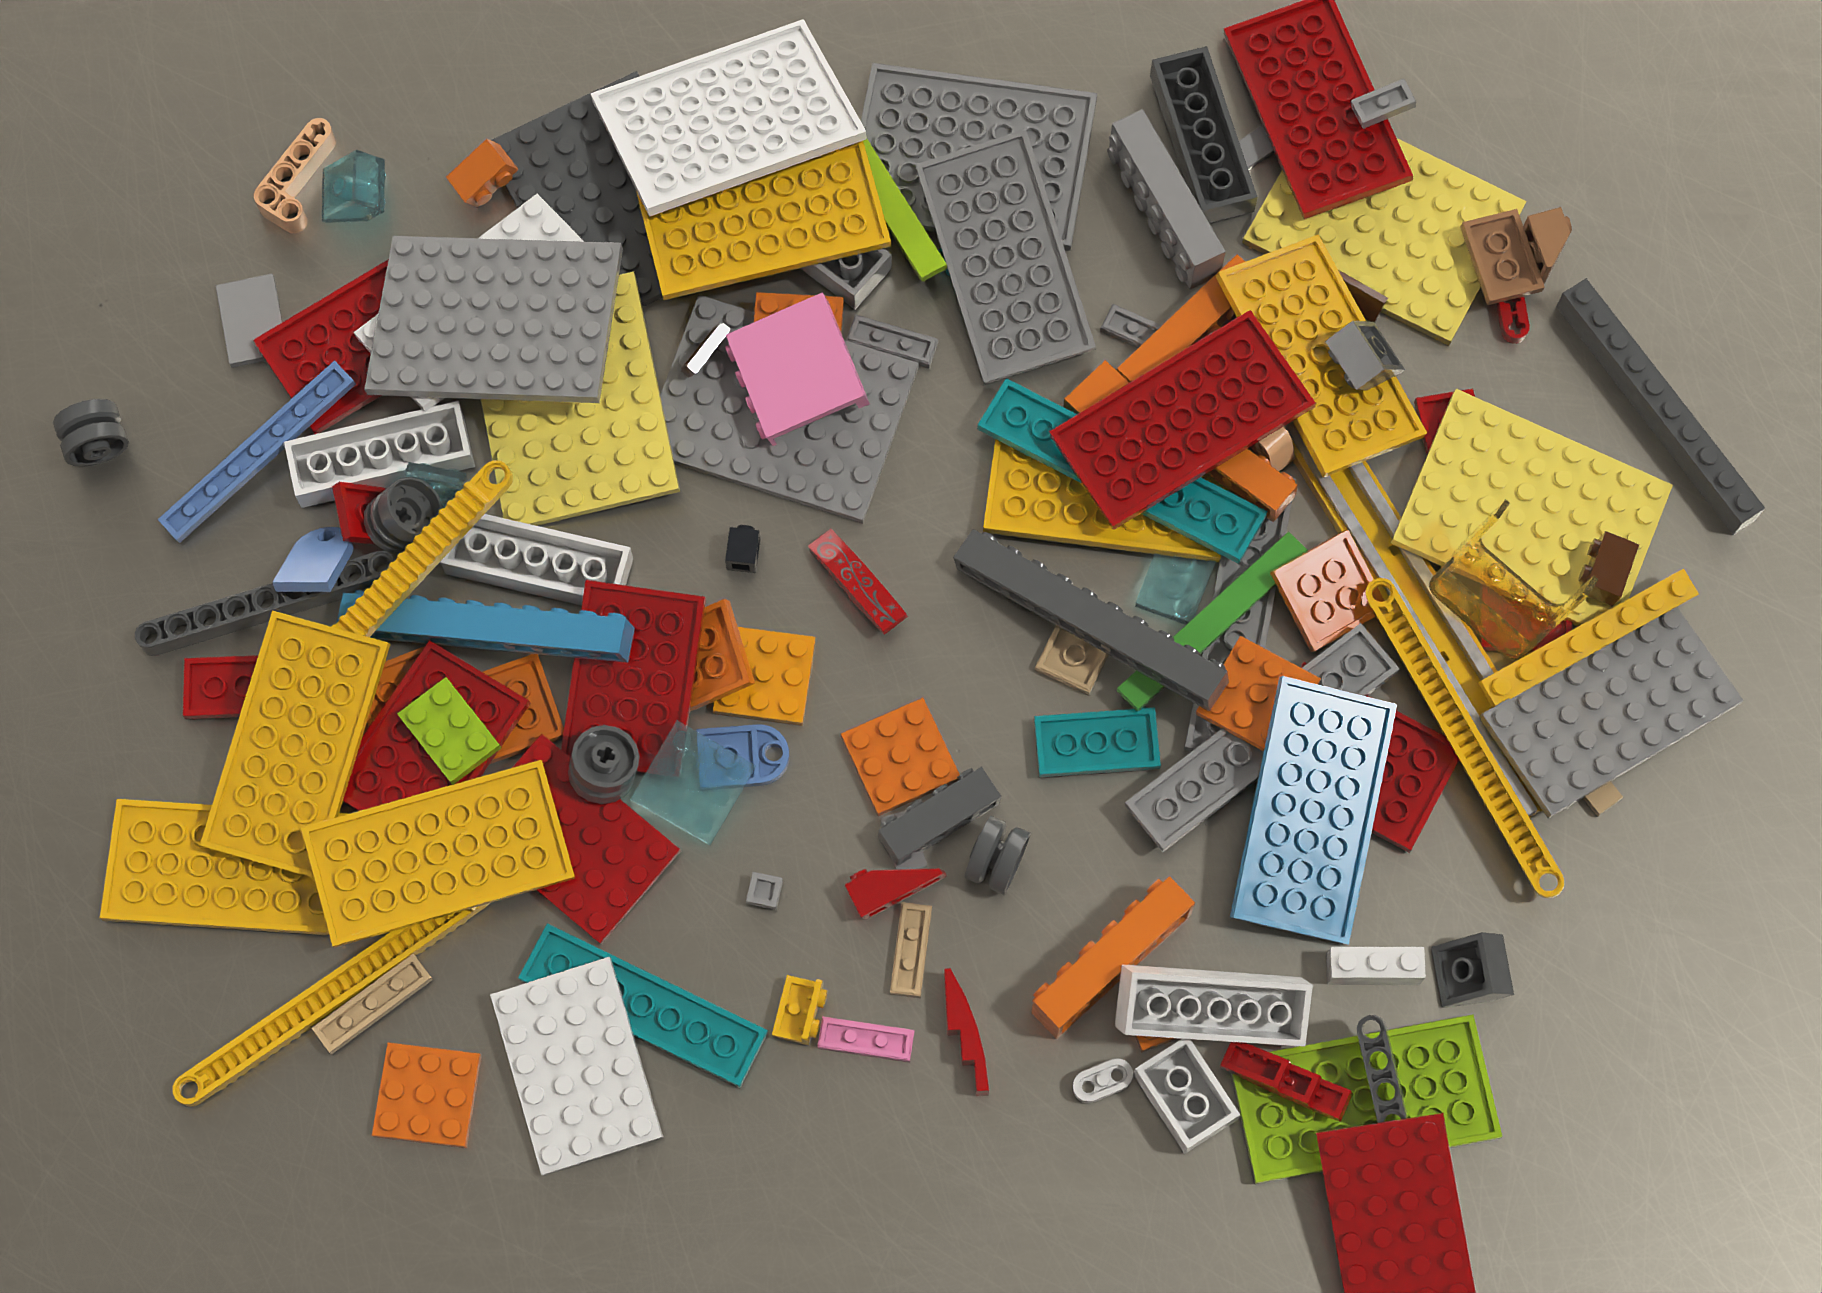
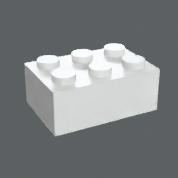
(1186, 1094)

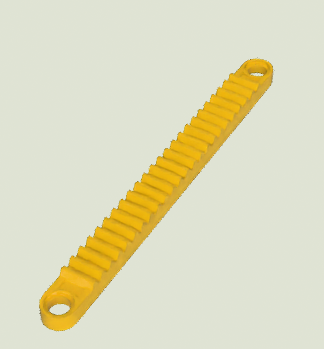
(425, 551)
(1464, 738)
(313, 1006)

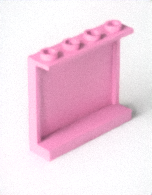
(795, 367)

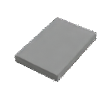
(246, 312)

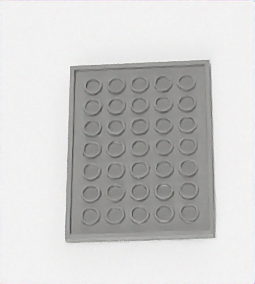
(929, 114)
(495, 319)
(819, 465)

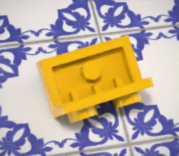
(798, 1010)

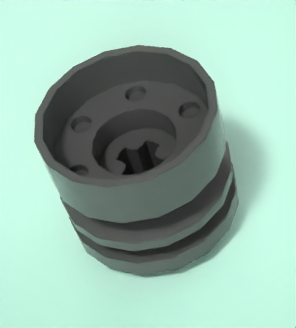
(401, 513)

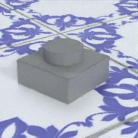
(764, 890)

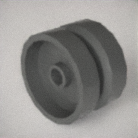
(90, 432)
(603, 764)
(993, 853)

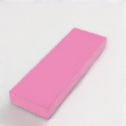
(866, 1039)

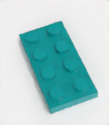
(1097, 742)

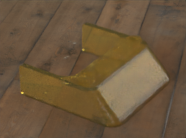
(1497, 599)

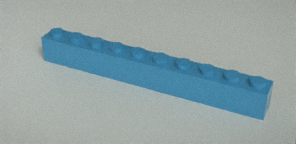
(505, 628)

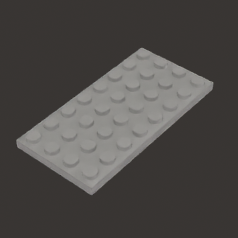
(1005, 256)
(1610, 711)

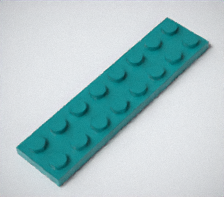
(659, 1010)

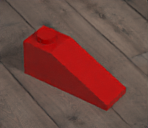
(881, 889)

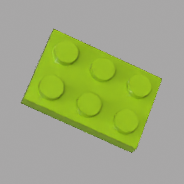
(449, 730)

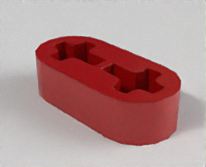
(1506, 319)

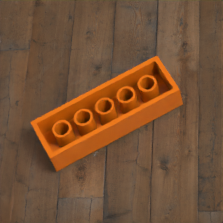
(1100, 964)

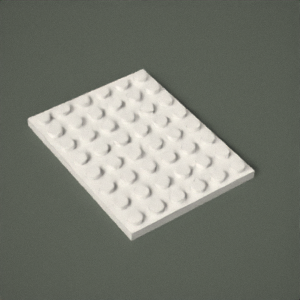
(727, 117)

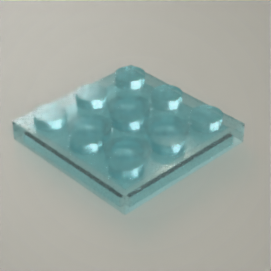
(693, 782)

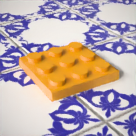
(781, 676)

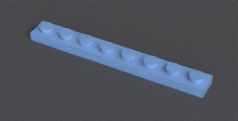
(256, 451)

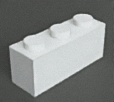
(1375, 965)

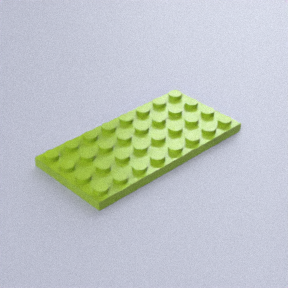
(1438, 1073)

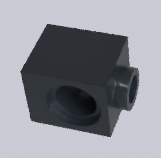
(743, 549)

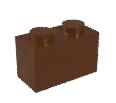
(1611, 564)

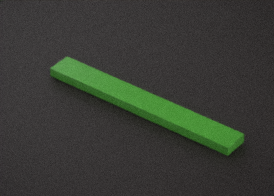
(1219, 614)

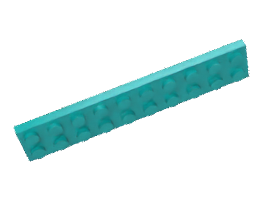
(1196, 511)

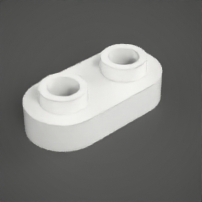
(1101, 1080)

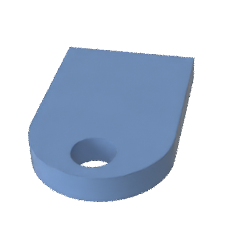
(314, 562)
(751, 744)

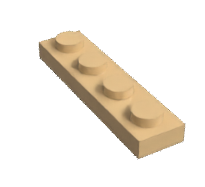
(372, 1004)

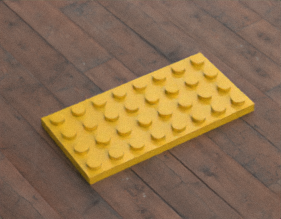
(769, 225)
(1300, 306)
(1047, 505)
(294, 740)
(437, 853)
(168, 879)

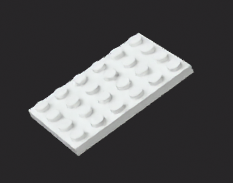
(576, 1066)

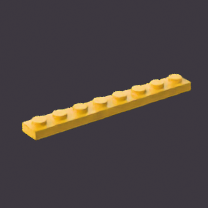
(1588, 638)

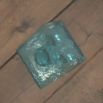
(353, 188)

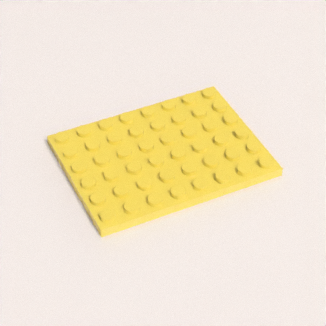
(1398, 240)
(588, 455)
(1556, 495)

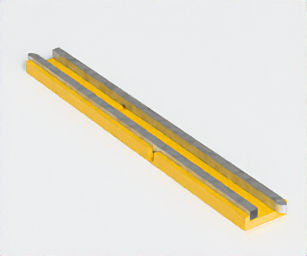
(1359, 504)

